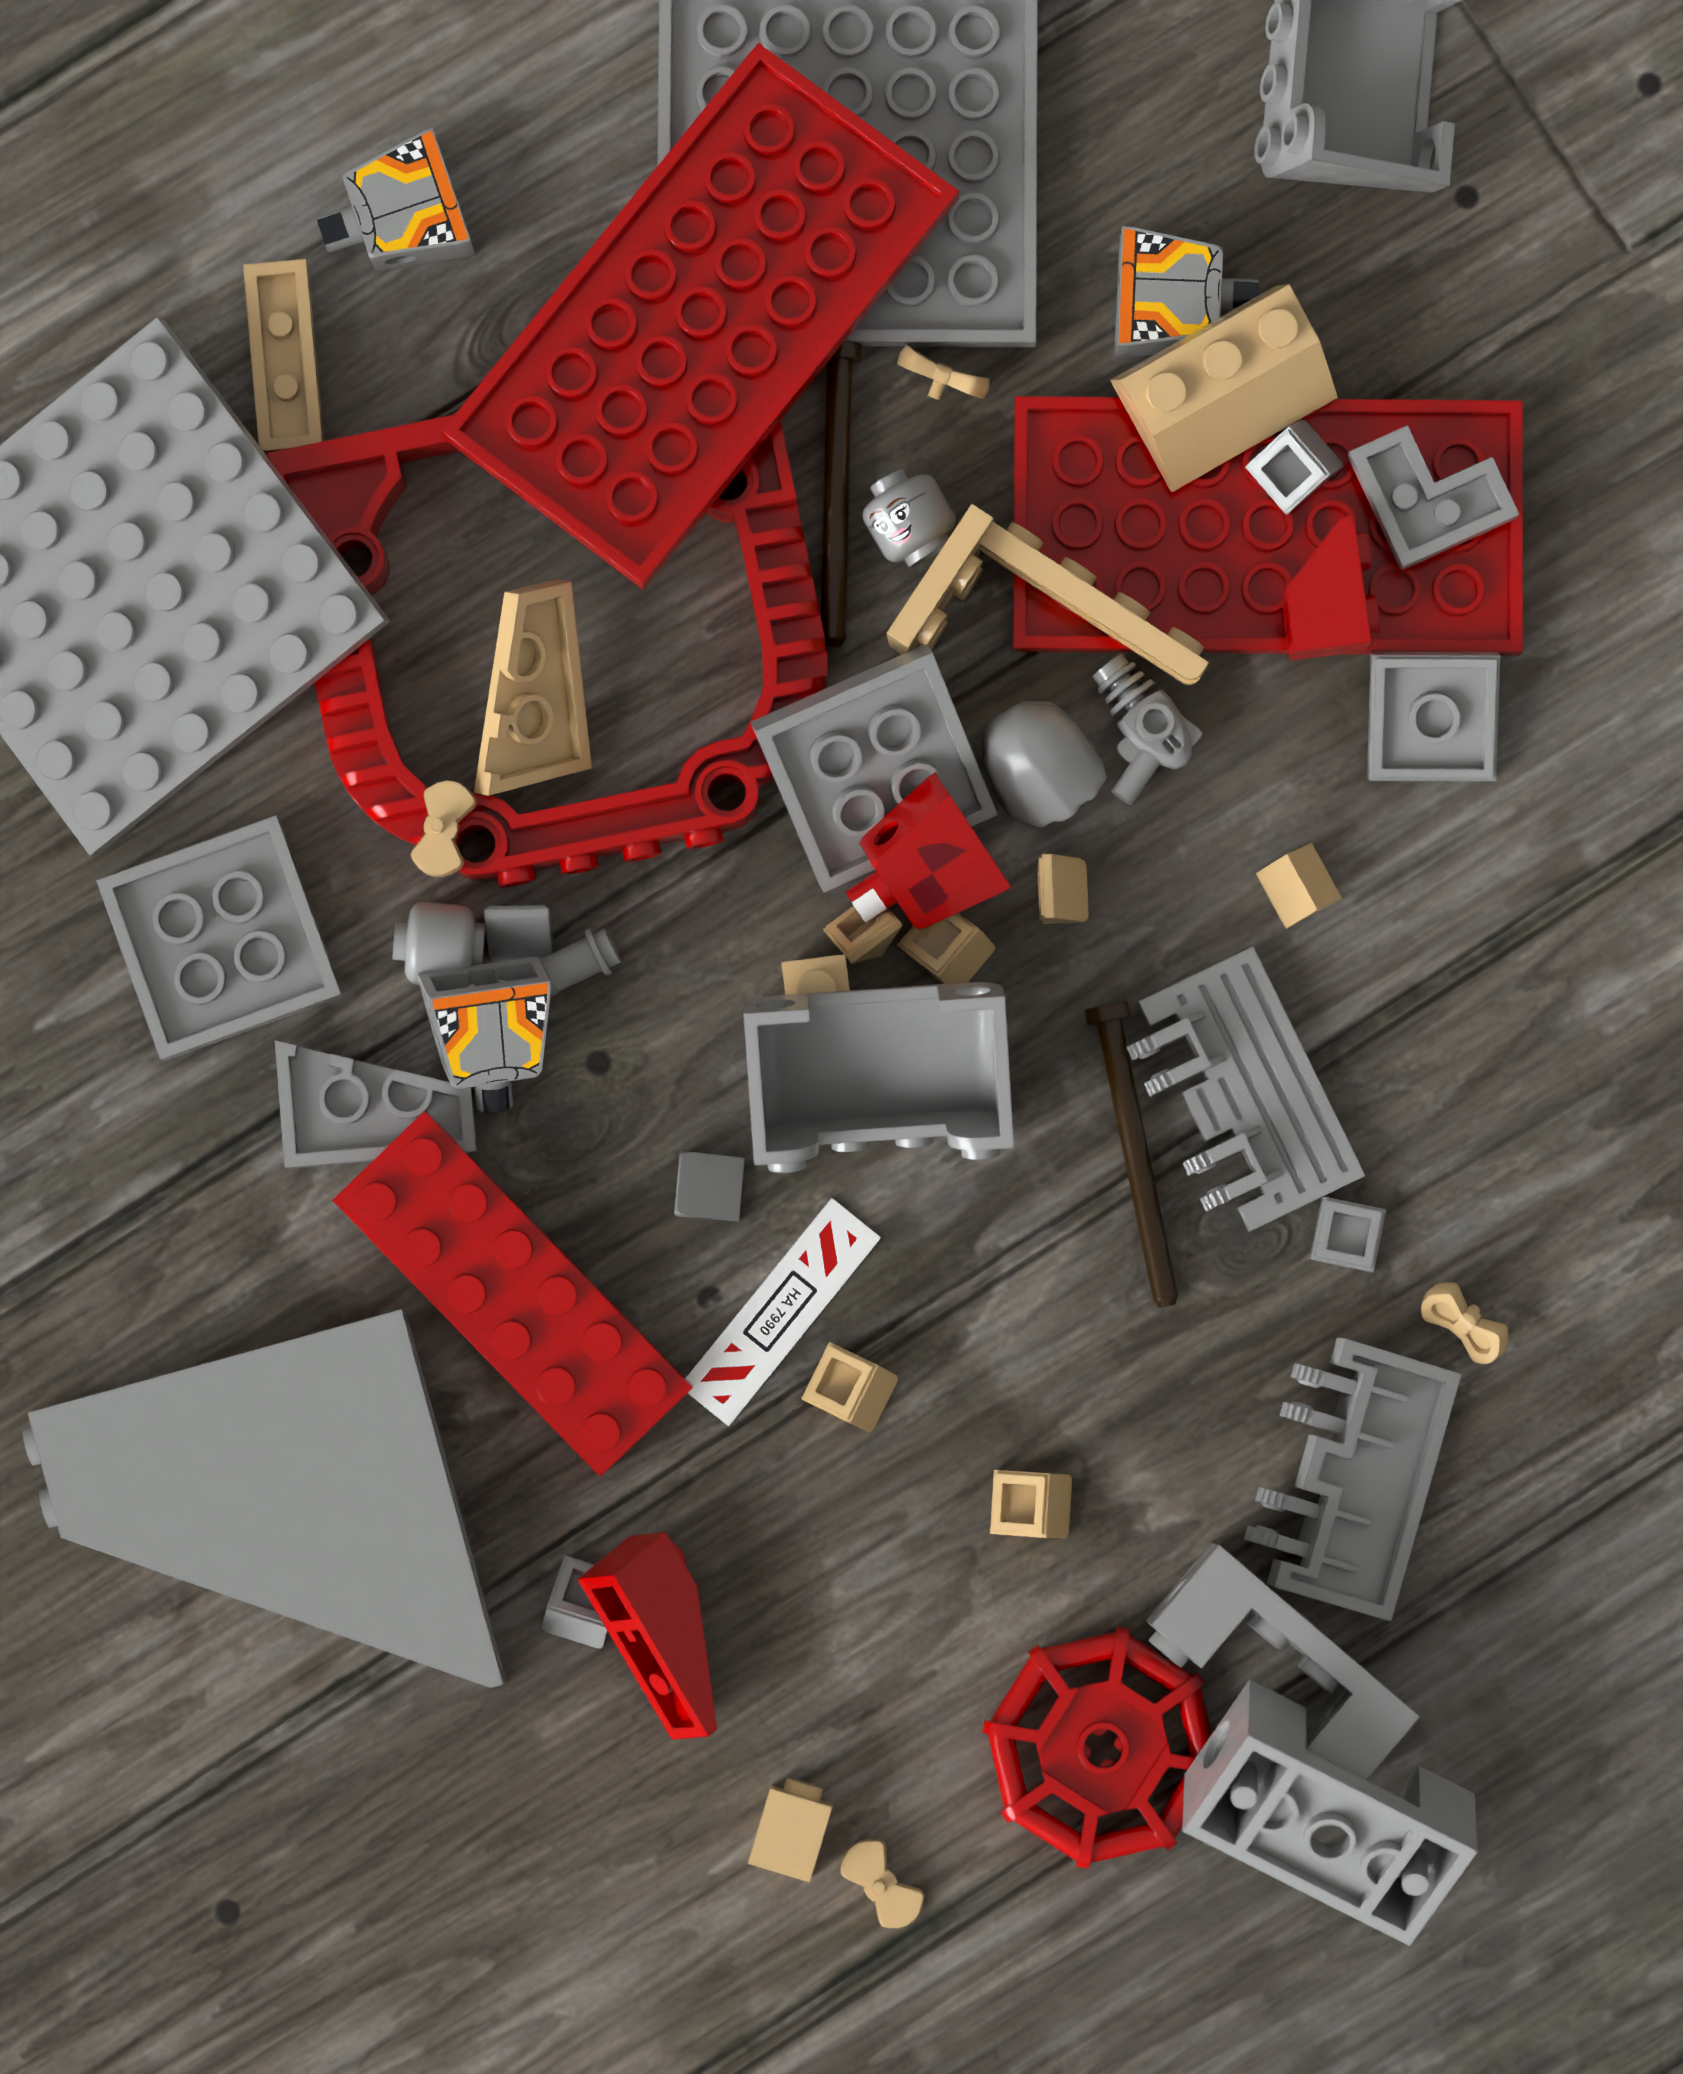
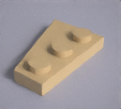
(535, 694)

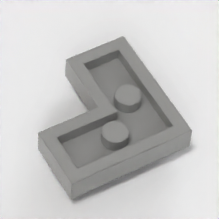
(1424, 515)

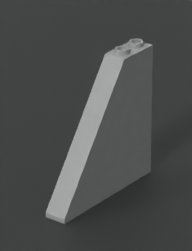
(285, 1483)

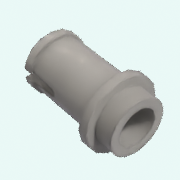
(581, 960)

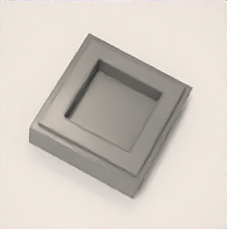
(1347, 1234)

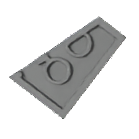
(353, 1110)

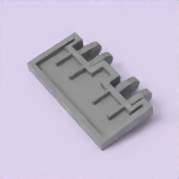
(1253, 1086)
(1367, 1479)

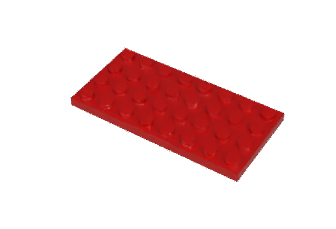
(700, 315)
(1226, 552)

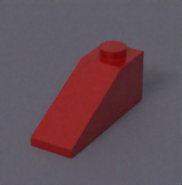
(658, 1627)

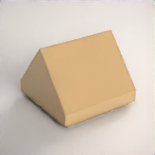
(1298, 885)

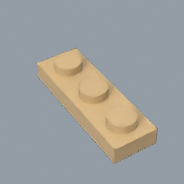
(283, 354)

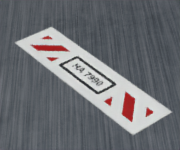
(780, 1311)

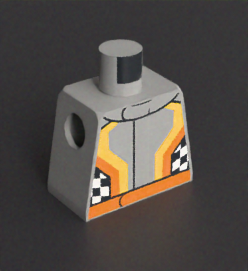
(400, 208)
(1170, 290)
(489, 1026)

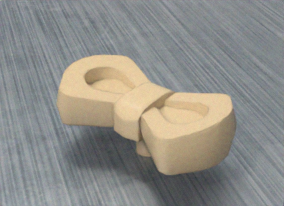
(942, 374)
(437, 850)
(1482, 1338)
(867, 1866)

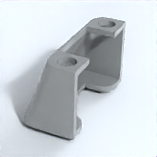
(1353, 95)
(878, 1070)

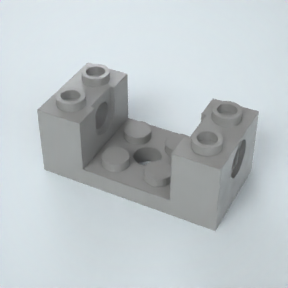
(1212, 1600)
(1265, 1795)

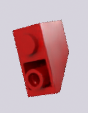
(1327, 600)

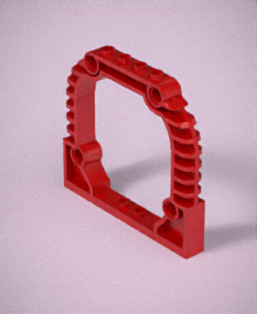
(350, 491)

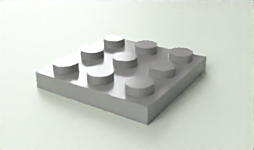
(862, 750)
(219, 938)

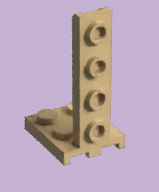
(1069, 584)

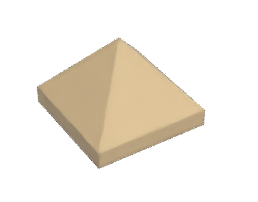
(860, 939)

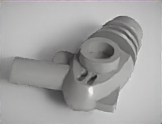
(1151, 727)

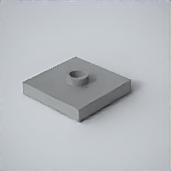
(1433, 716)

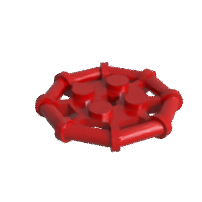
(1065, 1755)

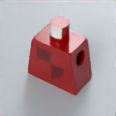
(925, 861)

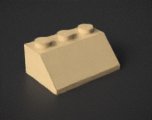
(1227, 386)

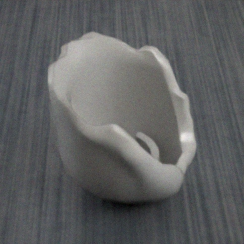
(1041, 762)

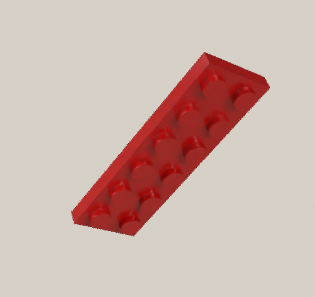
(512, 1293)

